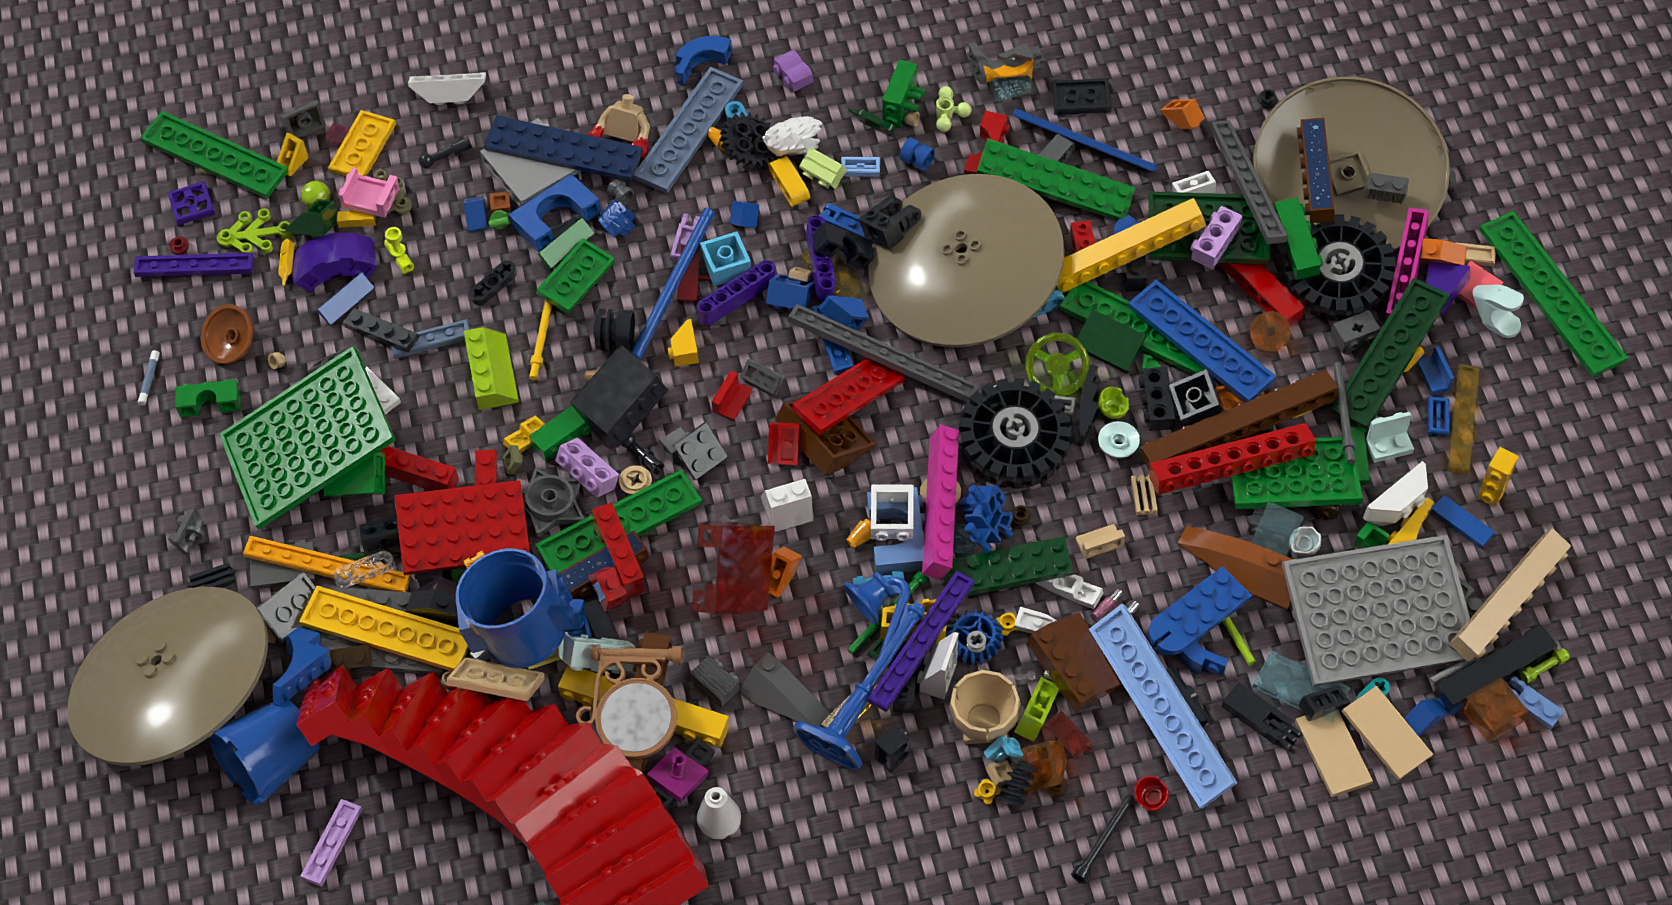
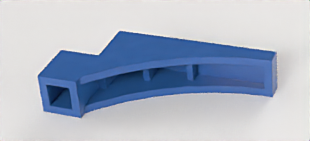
(307, 664)

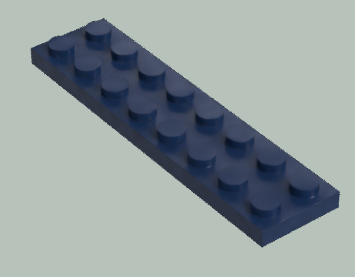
(563, 148)

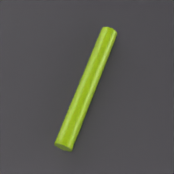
(1239, 641)

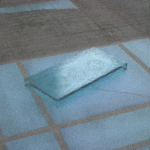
(1290, 682)

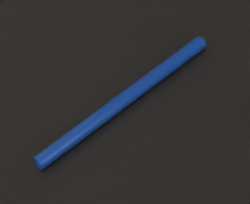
(672, 283)

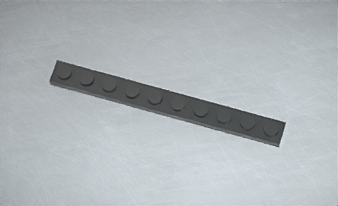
(1249, 182)
(882, 353)

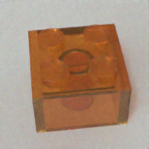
(1494, 709)

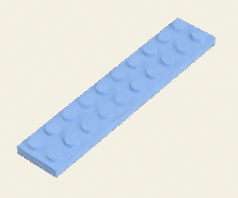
(1163, 706)

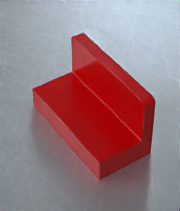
(730, 397)

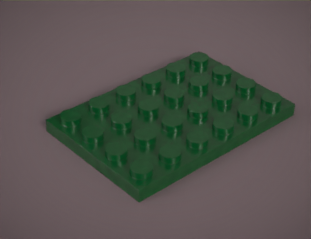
(1246, 246)

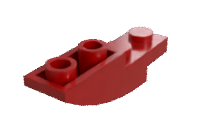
(486, 467)

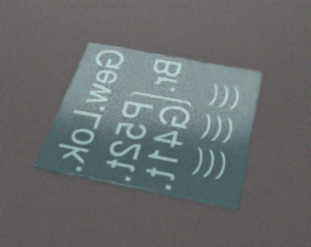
(1007, 89)

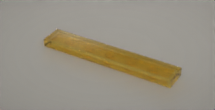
(1463, 419)

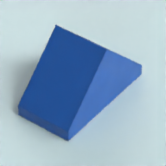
(475, 214)
(1425, 715)

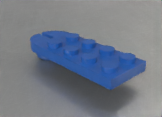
(1197, 613)

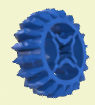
(976, 622)

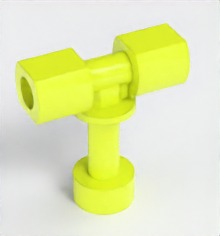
(396, 249)

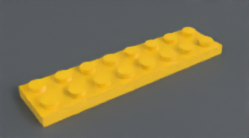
(385, 628)

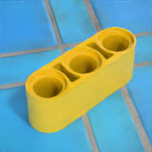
(789, 181)

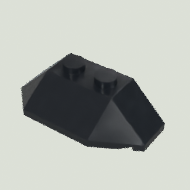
(435, 602)

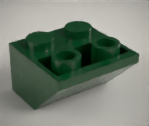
(315, 219)

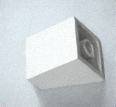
(788, 505)

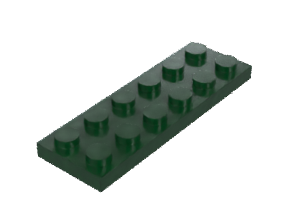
(1014, 565)

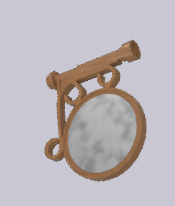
(634, 711)

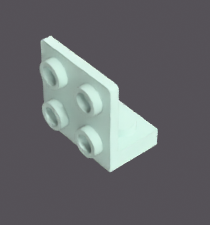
(1389, 437)

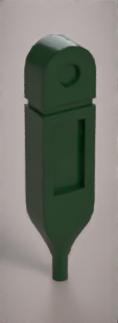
(873, 121)

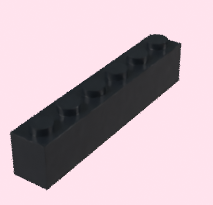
(1505, 662)

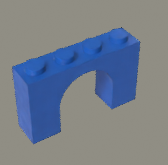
(566, 193)

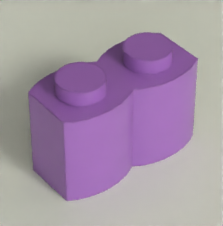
(792, 71)

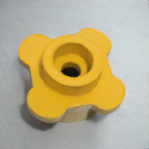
(1007, 618)
(985, 785)

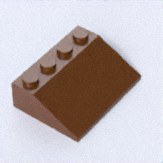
(832, 448)
(1074, 661)

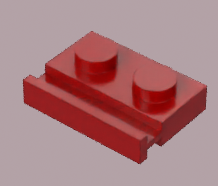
(783, 443)

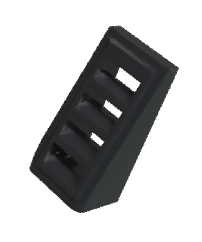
(1312, 709)

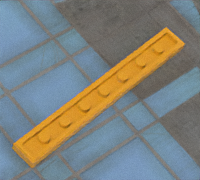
(319, 563)

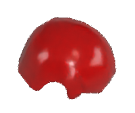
(1151, 793)

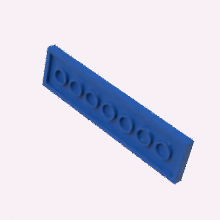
(1202, 341)

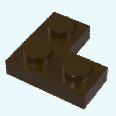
(351, 658)

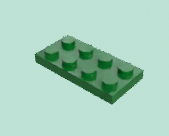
(575, 276)

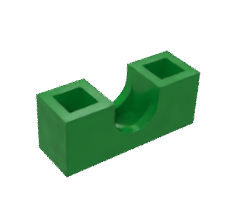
(191, 397)

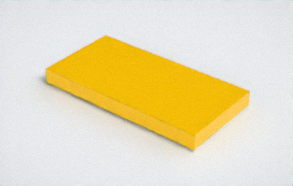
(362, 144)

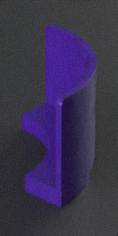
(333, 255)

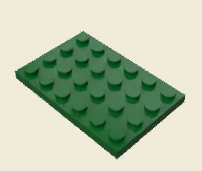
(1301, 482)

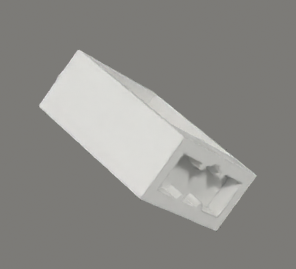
(891, 493)

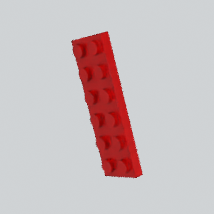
(846, 394)

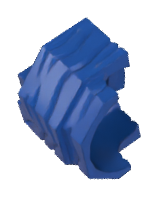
(617, 219)

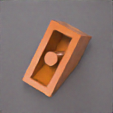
(1183, 113)
(1443, 252)
(782, 570)

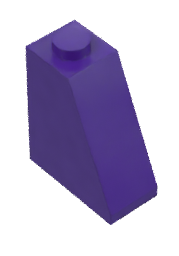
(1448, 278)

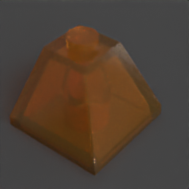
(1050, 761)

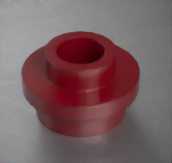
(179, 249)

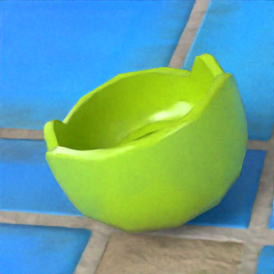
(313, 191)
(1113, 403)

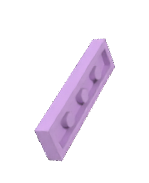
(331, 843)

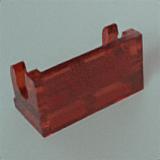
(1070, 735)

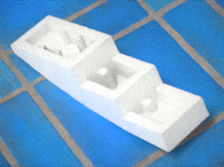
(1074, 589)

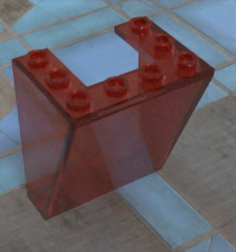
(741, 567)

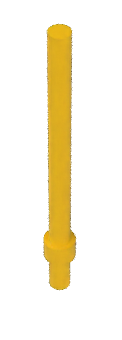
(536, 359)

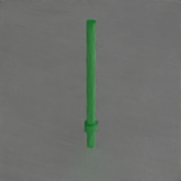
(917, 580)

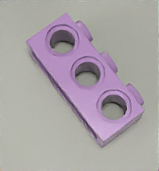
(1222, 225)
(587, 467)

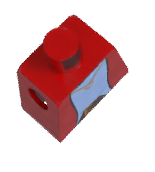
(608, 587)

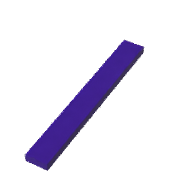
(921, 641)

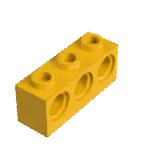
(1497, 476)

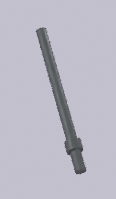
(1348, 443)

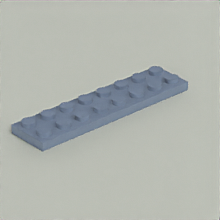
(688, 130)

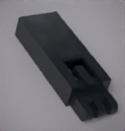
(1254, 710)

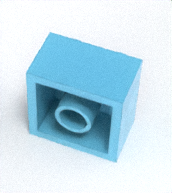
(725, 258)

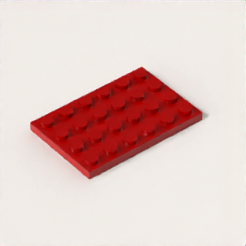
(456, 523)

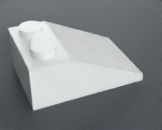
(939, 667)

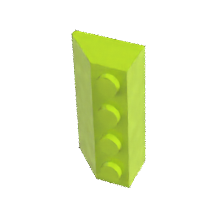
(490, 368)

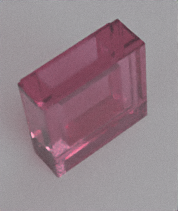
(337, 133)

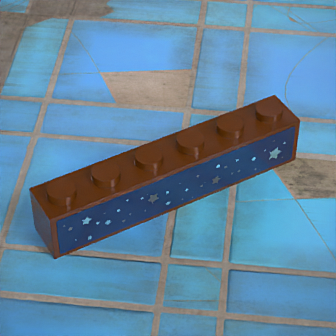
(1317, 170)
(577, 575)

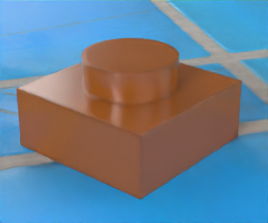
(500, 201)

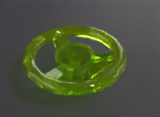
(1058, 363)

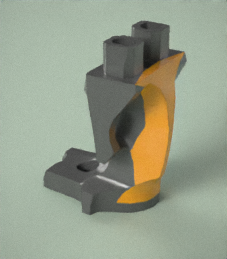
(1013, 64)

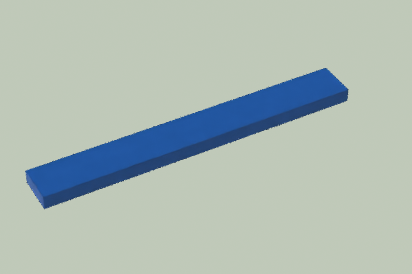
(1085, 140)

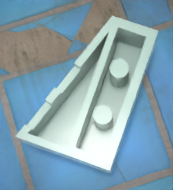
(576, 652)

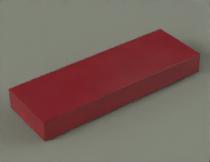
(688, 286)

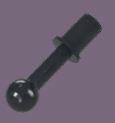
(426, 160)
(647, 457)

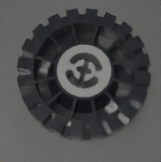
(1357, 249)
(1015, 457)

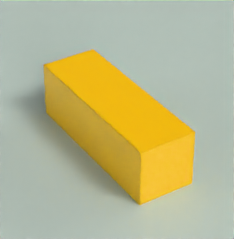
(354, 219)

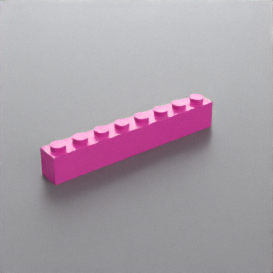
(940, 502)

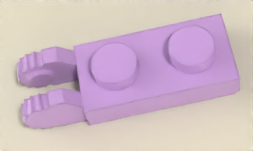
(683, 234)

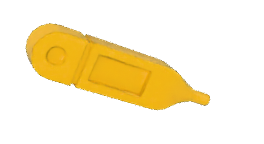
(286, 260)

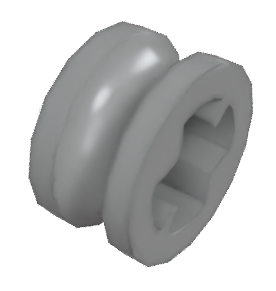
(973, 636)

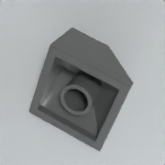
(303, 119)

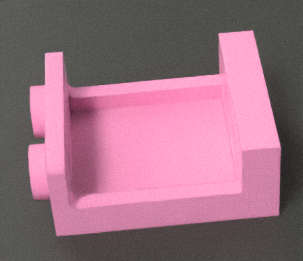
(368, 193)

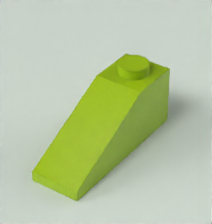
(1037, 709)

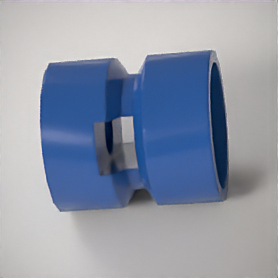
(918, 154)

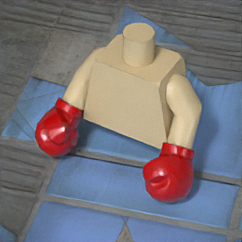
(625, 122)

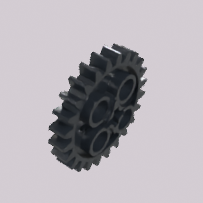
(741, 140)

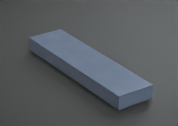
(436, 338)

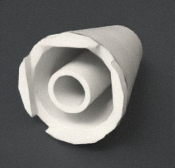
(718, 814)

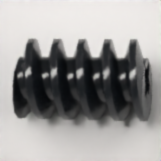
(1018, 782)

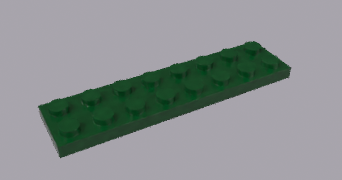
(1392, 351)

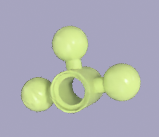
(946, 108)

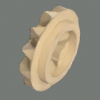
(632, 473)

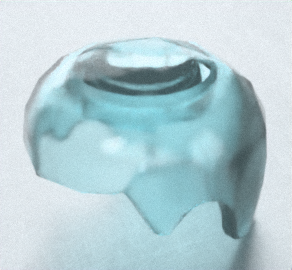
(962, 542)

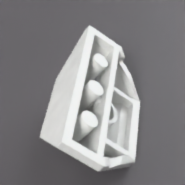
(447, 88)
(1399, 498)

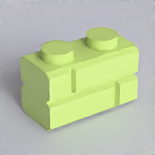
(823, 168)

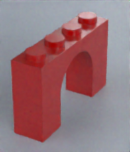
(613, 535)

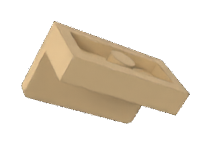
(1100, 541)

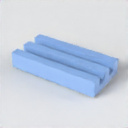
(860, 169)

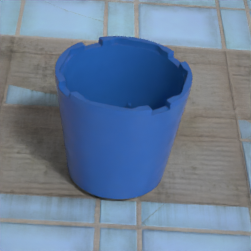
(262, 750)

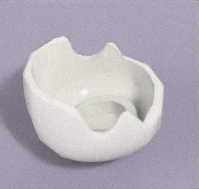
(1306, 542)

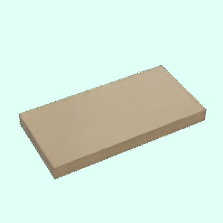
(495, 679)
(1387, 733)
(1334, 754)

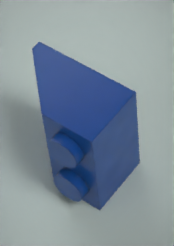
(788, 292)

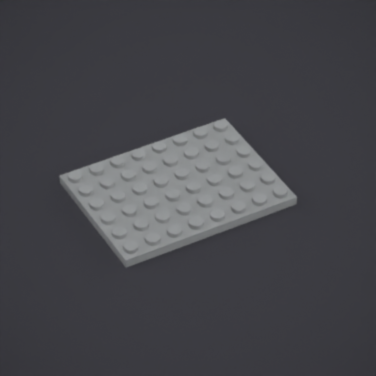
(1377, 609)

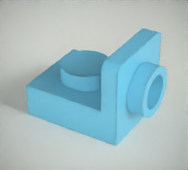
(1002, 748)

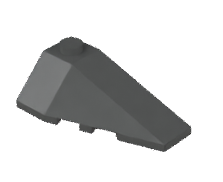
(778, 690)

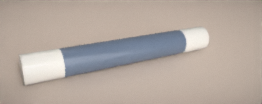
(148, 378)

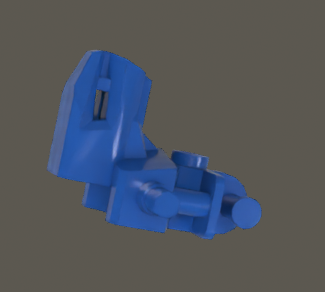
(985, 515)

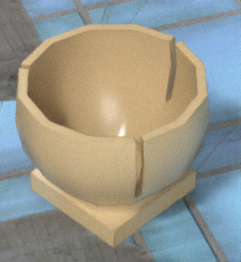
(984, 706)

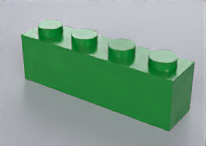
(1299, 245)
(557, 432)

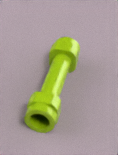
(1530, 674)

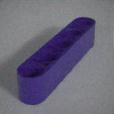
(821, 264)
(735, 293)

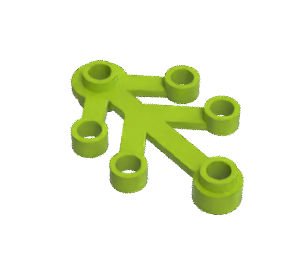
(252, 233)

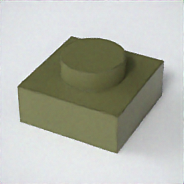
(512, 459)

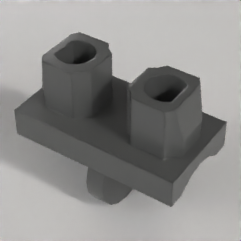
(188, 531)

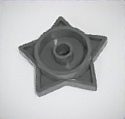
(551, 501)

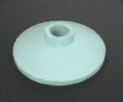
(1122, 433)

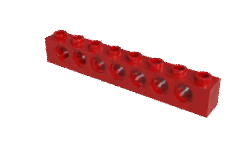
(1232, 458)

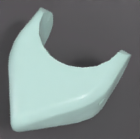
(1495, 308)

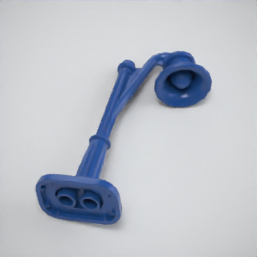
(868, 598)

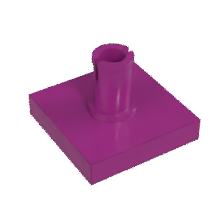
(677, 775)

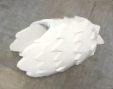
(793, 136)

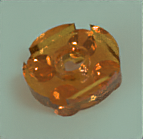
(1269, 320)

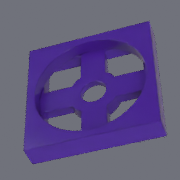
(194, 213)

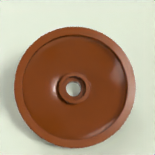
(220, 330)

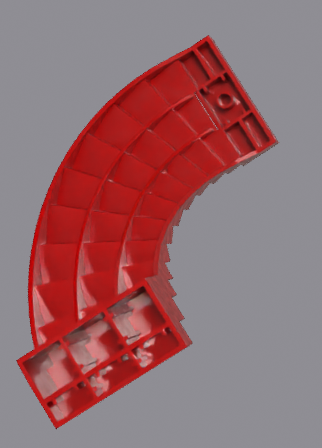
(547, 781)

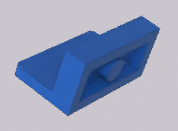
(1436, 372)

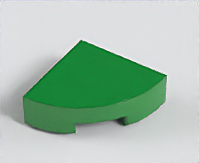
(1149, 362)

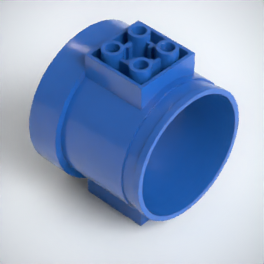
(500, 581)

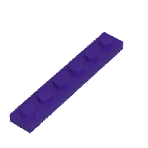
(193, 264)

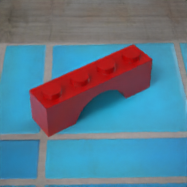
(993, 127)

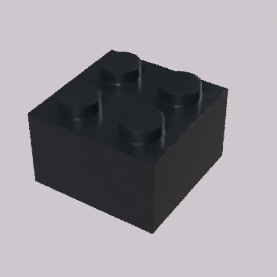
(1196, 397)

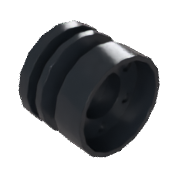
(611, 329)

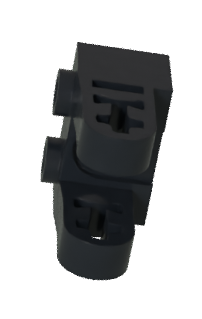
(887, 221)

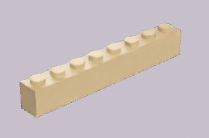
(1509, 595)

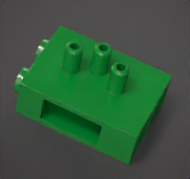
(900, 93)
(362, 480)

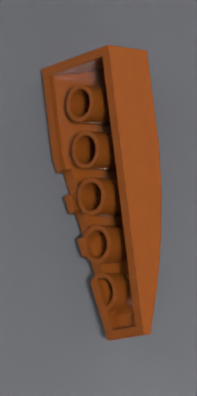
(1251, 565)

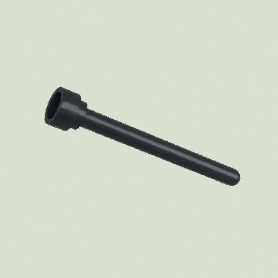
(1082, 872)

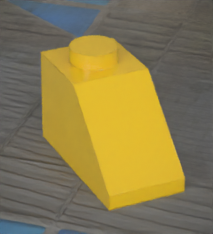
(683, 346)

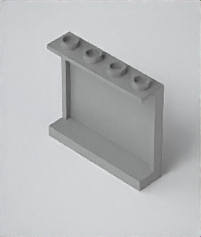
(524, 177)

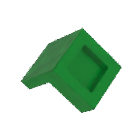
(1371, 536)

